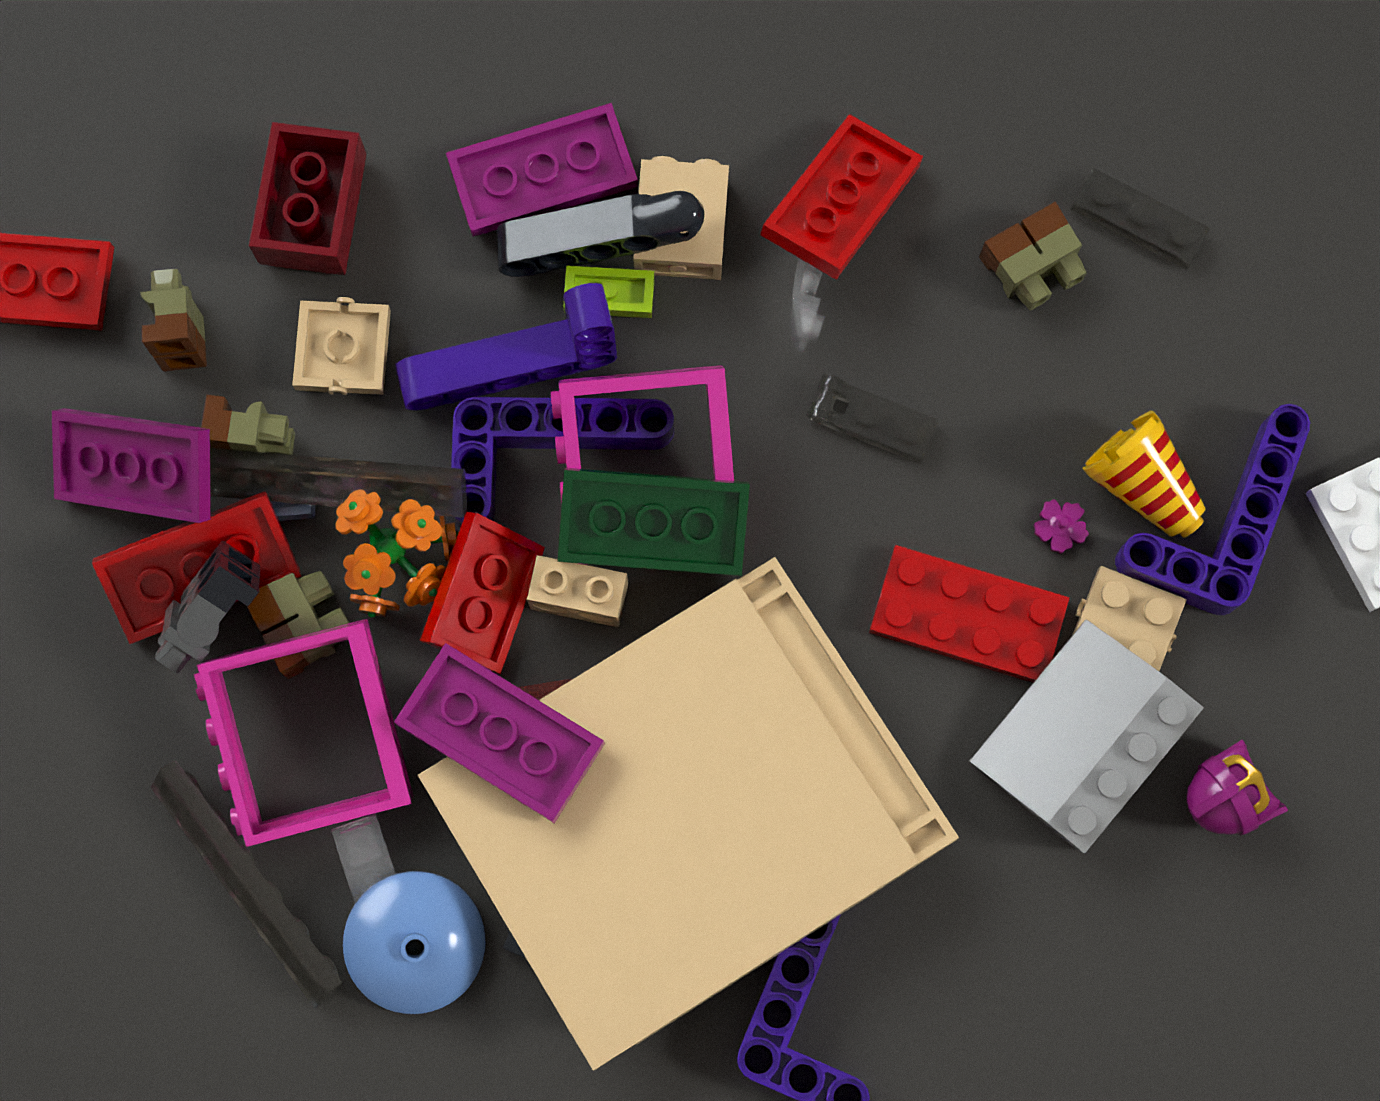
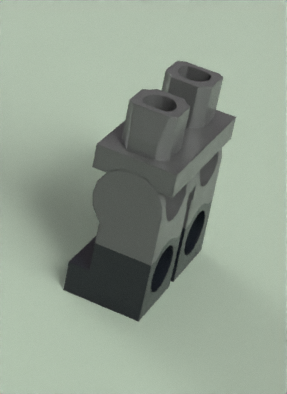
(205, 601)

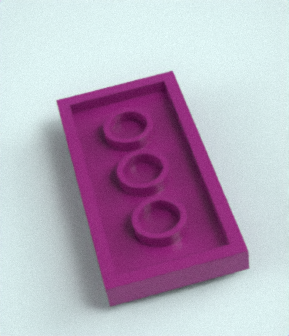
(542, 169)
(131, 464)
(499, 733)

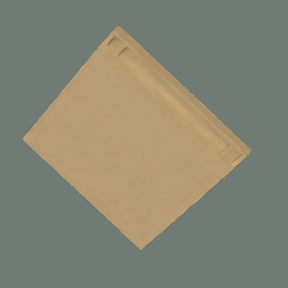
(715, 827)

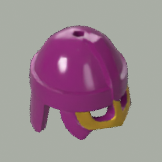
(1231, 794)

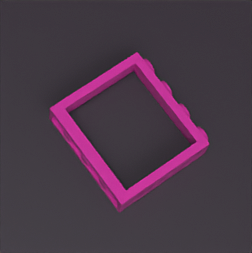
(713, 376)
(234, 770)

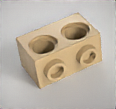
(577, 591)

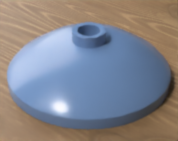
(406, 909)

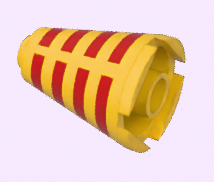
(1148, 476)

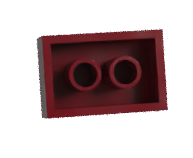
(308, 198)

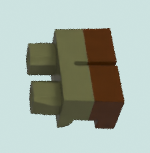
(1033, 251)
(178, 330)
(246, 431)
(287, 611)

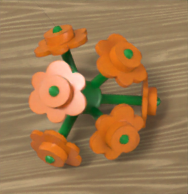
(370, 562)

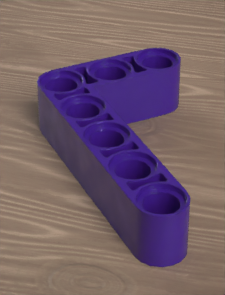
(514, 358)
(542, 434)
(1238, 526)
(777, 1040)

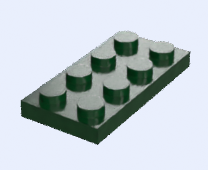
(653, 521)

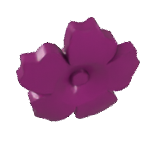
(1061, 525)

